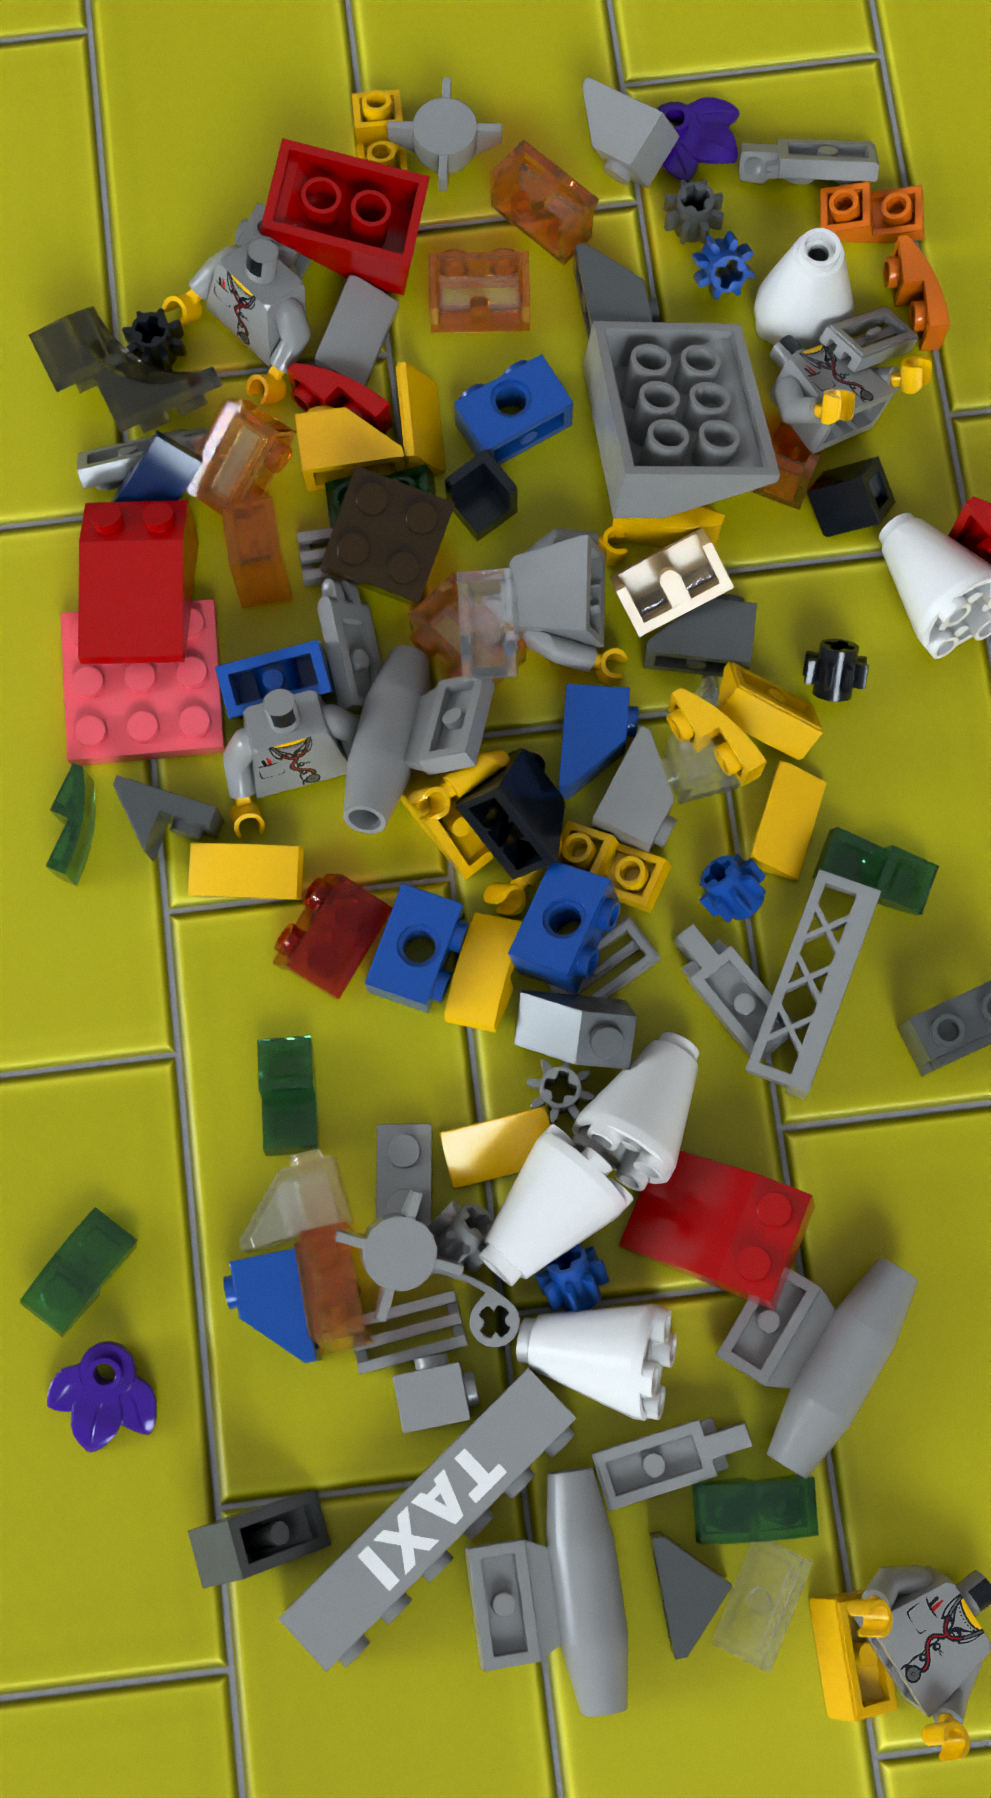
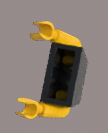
(511, 811)

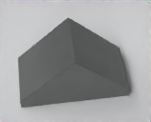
(688, 1592)

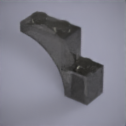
(87, 355)

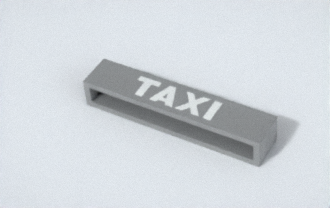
(426, 1519)

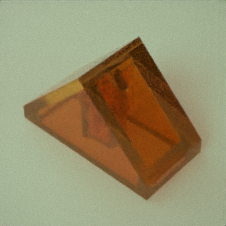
(795, 466)
(256, 552)

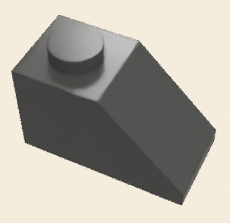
(610, 290)
(705, 638)
(576, 1028)
(258, 1539)

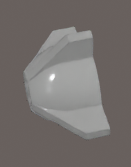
(445, 135)
(398, 1252)

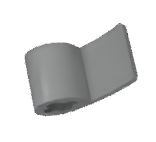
(490, 1299)

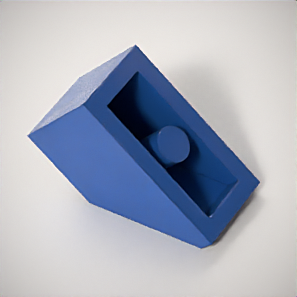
(593, 733)
(271, 1301)

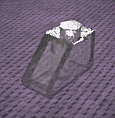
(488, 624)
(698, 773)
(297, 1200)

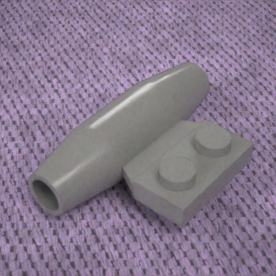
(410, 730)
(820, 1355)
(557, 1595)

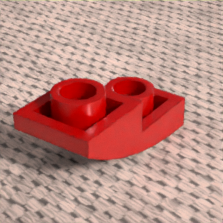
(322, 387)

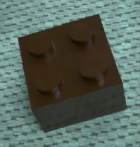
(386, 536)

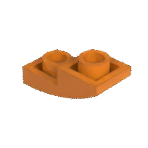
(870, 216)
(917, 287)

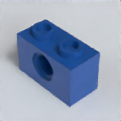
(524, 384)
(291, 668)
(565, 897)
(415, 917)

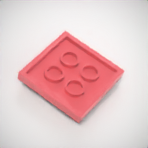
(145, 707)

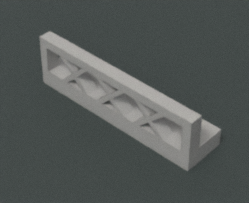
(833, 990)

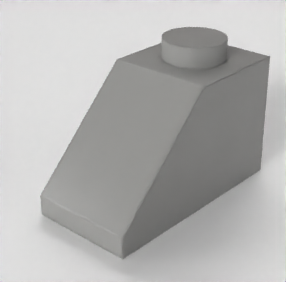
(627, 134)
(638, 798)

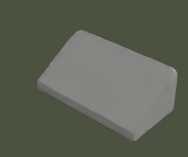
(356, 330)

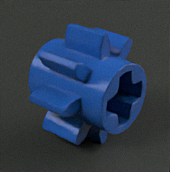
(717, 254)
(732, 888)
(574, 1279)

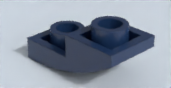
(160, 472)

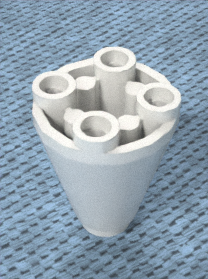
(805, 291)
(938, 582)
(643, 1113)
(552, 1207)
(604, 1354)

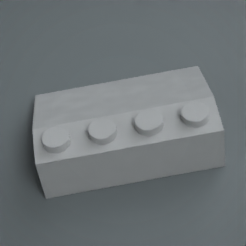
(675, 416)

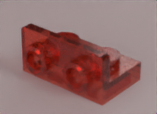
(331, 933)

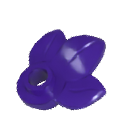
(702, 135)
(103, 1403)

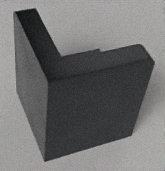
(481, 495)
(851, 497)

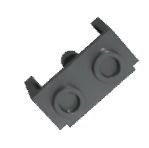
(949, 1030)

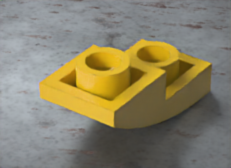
(371, 118)
(665, 531)
(704, 724)
(246, 871)
(633, 872)
(483, 974)

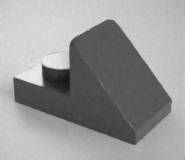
(154, 808)

